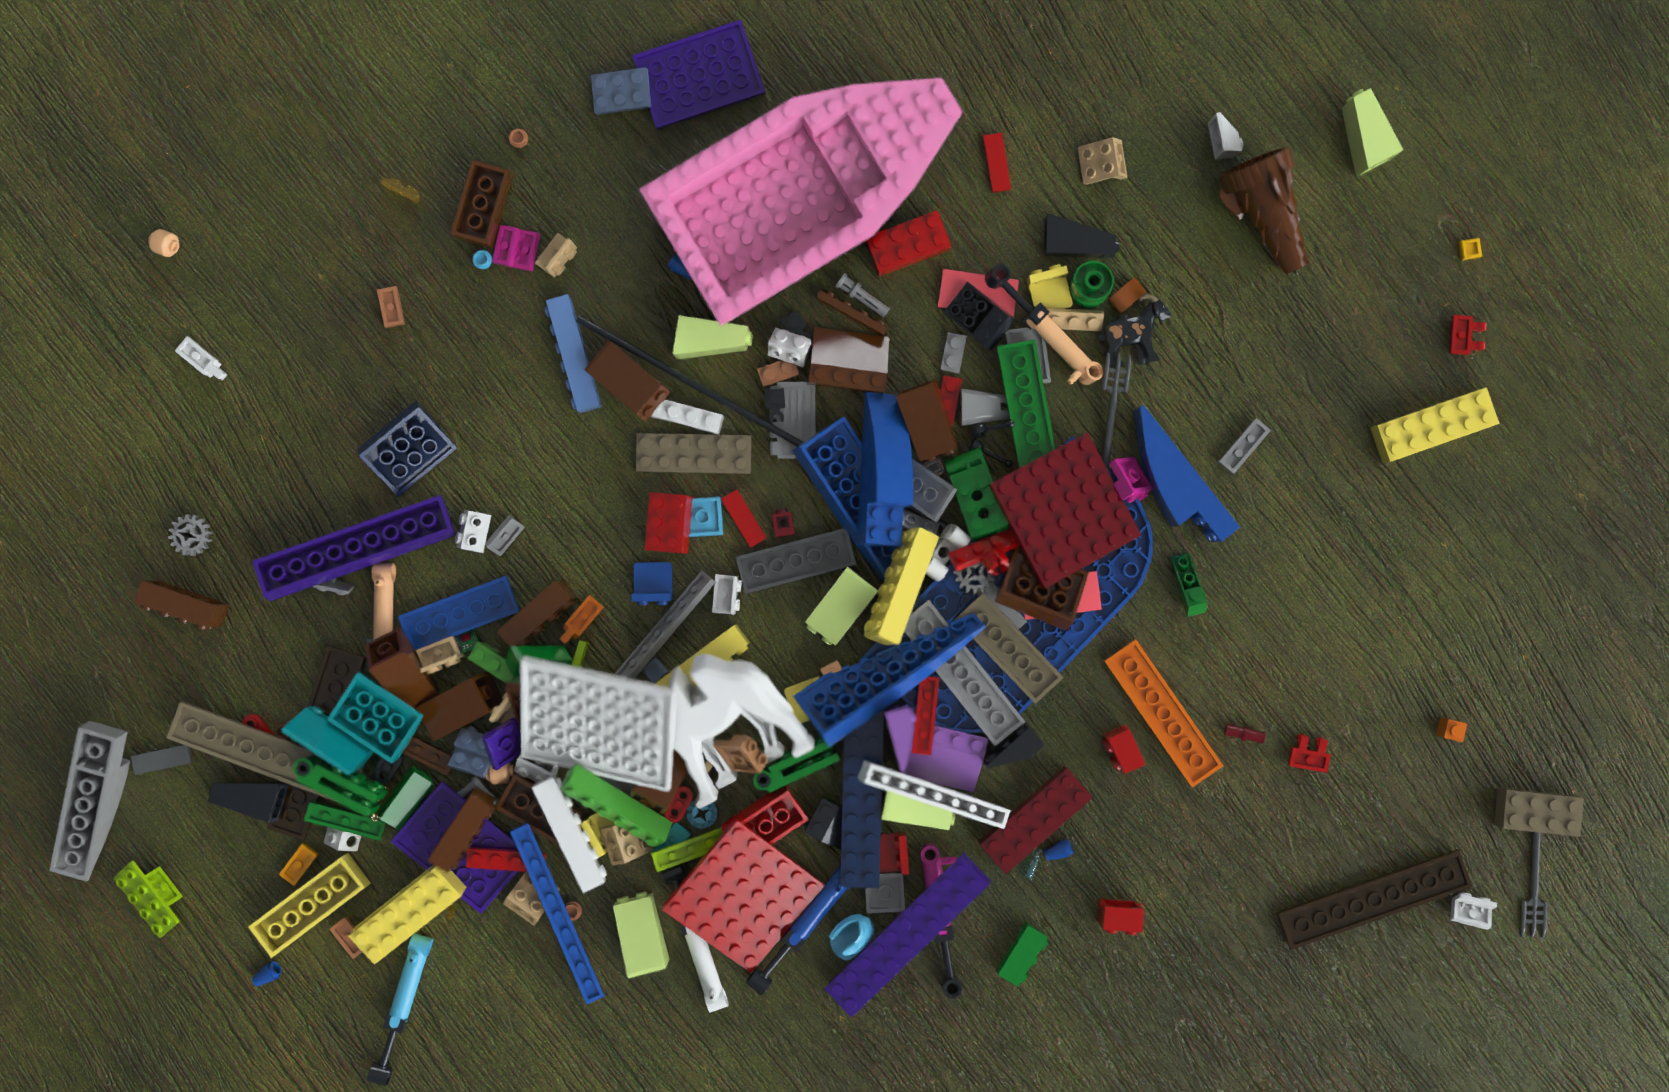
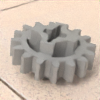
(187, 542)
(980, 579)

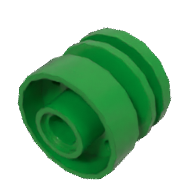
(1101, 283)

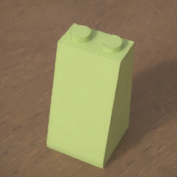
(1368, 132)
(707, 337)
(840, 607)
(911, 811)
(640, 934)

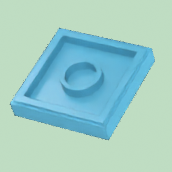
(706, 517)

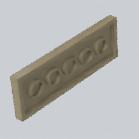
(693, 453)
(1012, 650)

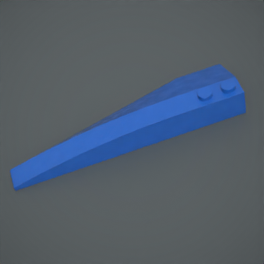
(834, 467)
(859, 692)

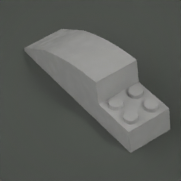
(90, 799)

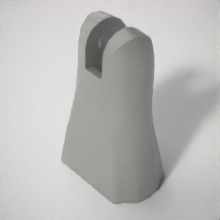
(981, 407)

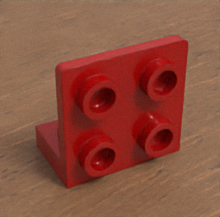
(894, 853)

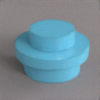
(482, 259)

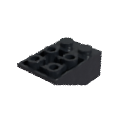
(980, 316)
(1019, 746)

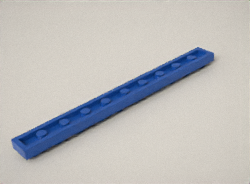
(557, 913)

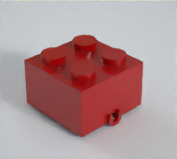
(1123, 749)
(1120, 916)

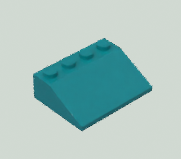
(376, 718)
(327, 740)

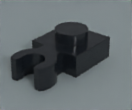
(795, 324)
(775, 400)

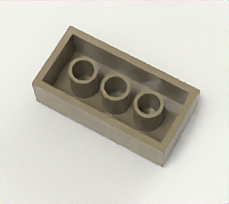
(1538, 812)

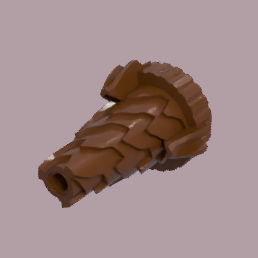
(1266, 194)

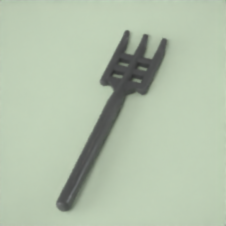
(1114, 390)
(1534, 901)

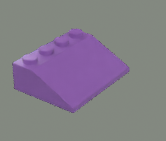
(901, 727)
(953, 760)

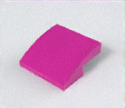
(516, 248)

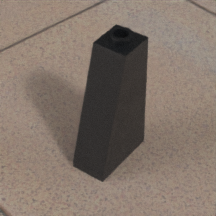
(1074, 239)
(253, 799)

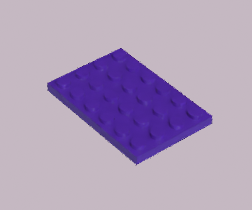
(700, 74)
(428, 826)

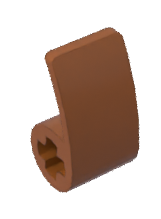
(1127, 295)

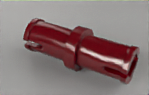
(1244, 733)

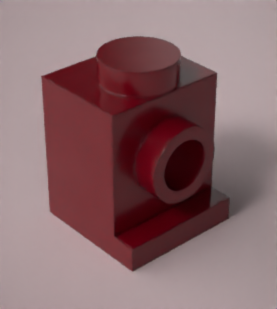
(787, 530)

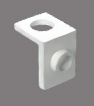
(338, 840)

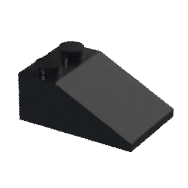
(826, 822)

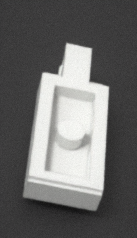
(200, 358)

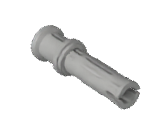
(855, 290)

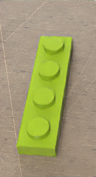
(685, 850)

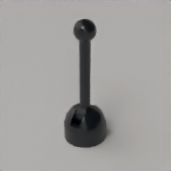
(980, 430)
(977, 444)

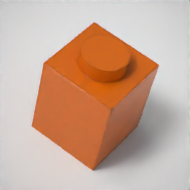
(1451, 729)

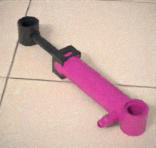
(932, 869)

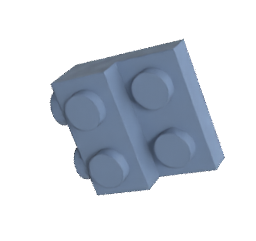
(470, 753)

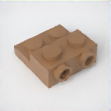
(741, 754)

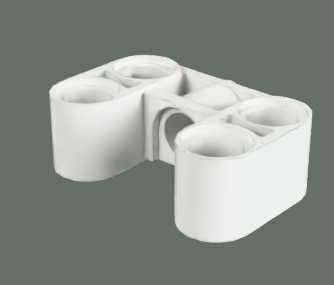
(951, 539)

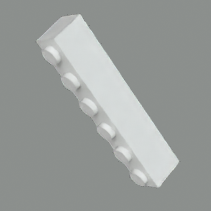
(569, 833)

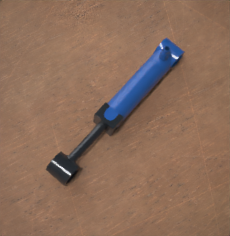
(800, 930)

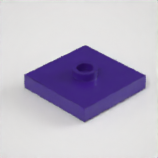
(503, 743)

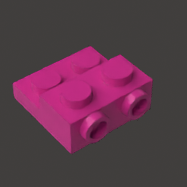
(1132, 481)

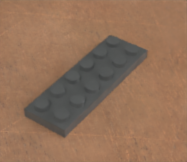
(795, 560)

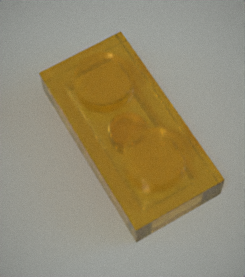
(394, 185)

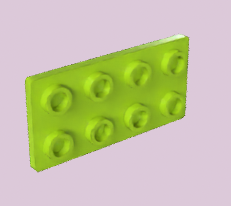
(150, 896)

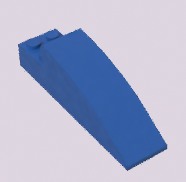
(885, 472)
(1177, 484)

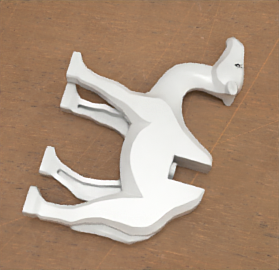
(720, 696)

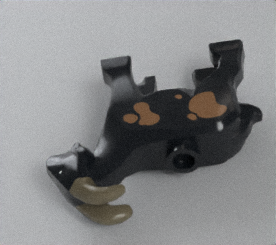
(1136, 331)

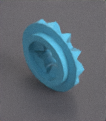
(700, 822)

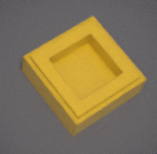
(1470, 249)

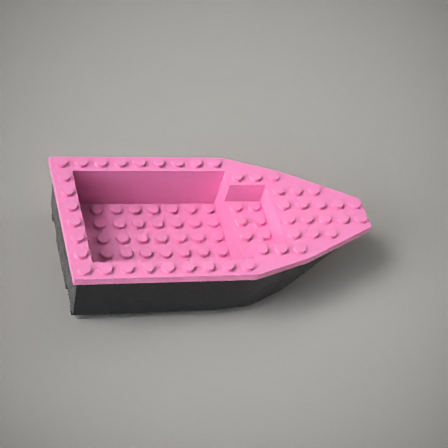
(799, 187)

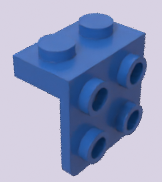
(652, 583)

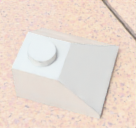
(1224, 138)

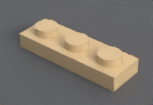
(1077, 319)

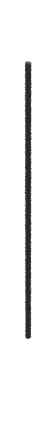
(708, 392)

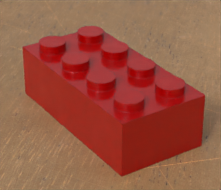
(908, 243)
(772, 815)

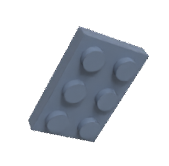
(621, 91)

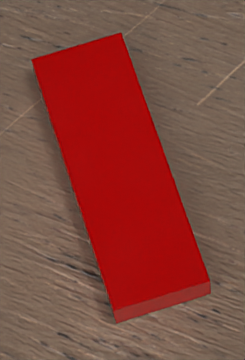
(996, 162)
(743, 518)

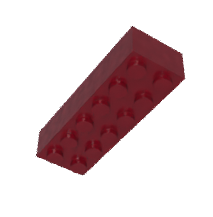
(1035, 819)

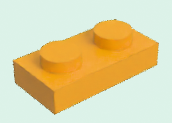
(299, 864)

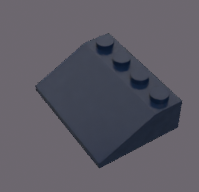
(406, 448)

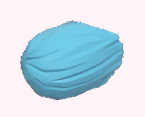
(851, 936)

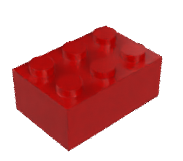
(668, 523)

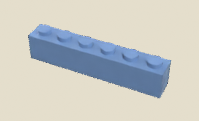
(573, 353)

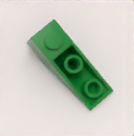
(1189, 585)

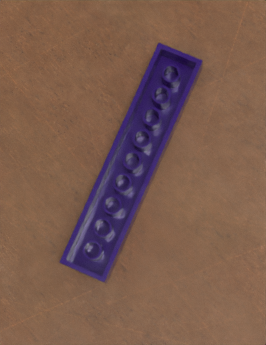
(354, 548)
(907, 934)

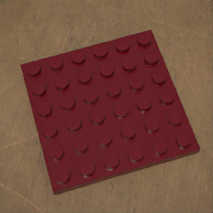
(1064, 510)

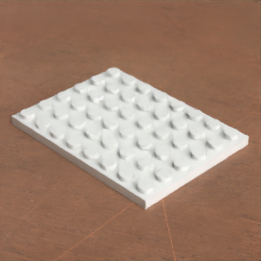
(598, 722)

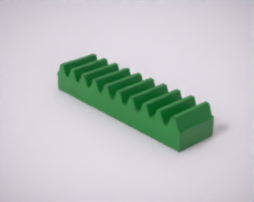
(344, 820)

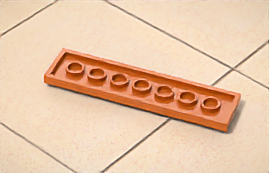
(1163, 713)

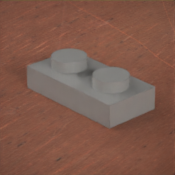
(953, 353)
(504, 535)

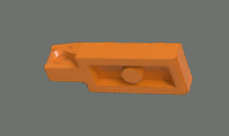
(581, 619)

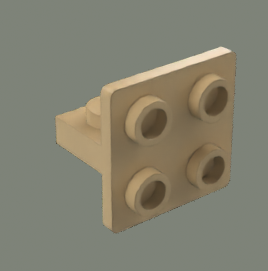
(438, 654)

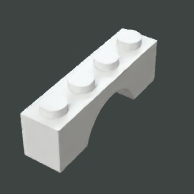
(689, 416)

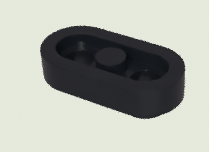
(389, 768)

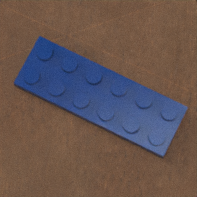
(459, 613)

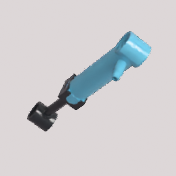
(398, 1017)

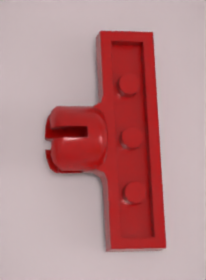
(986, 551)

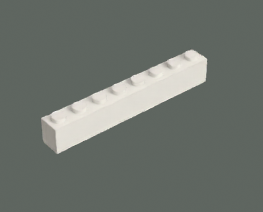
(933, 794)

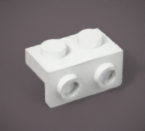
(725, 594)
(1472, 910)

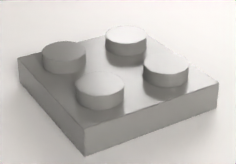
(888, 896)

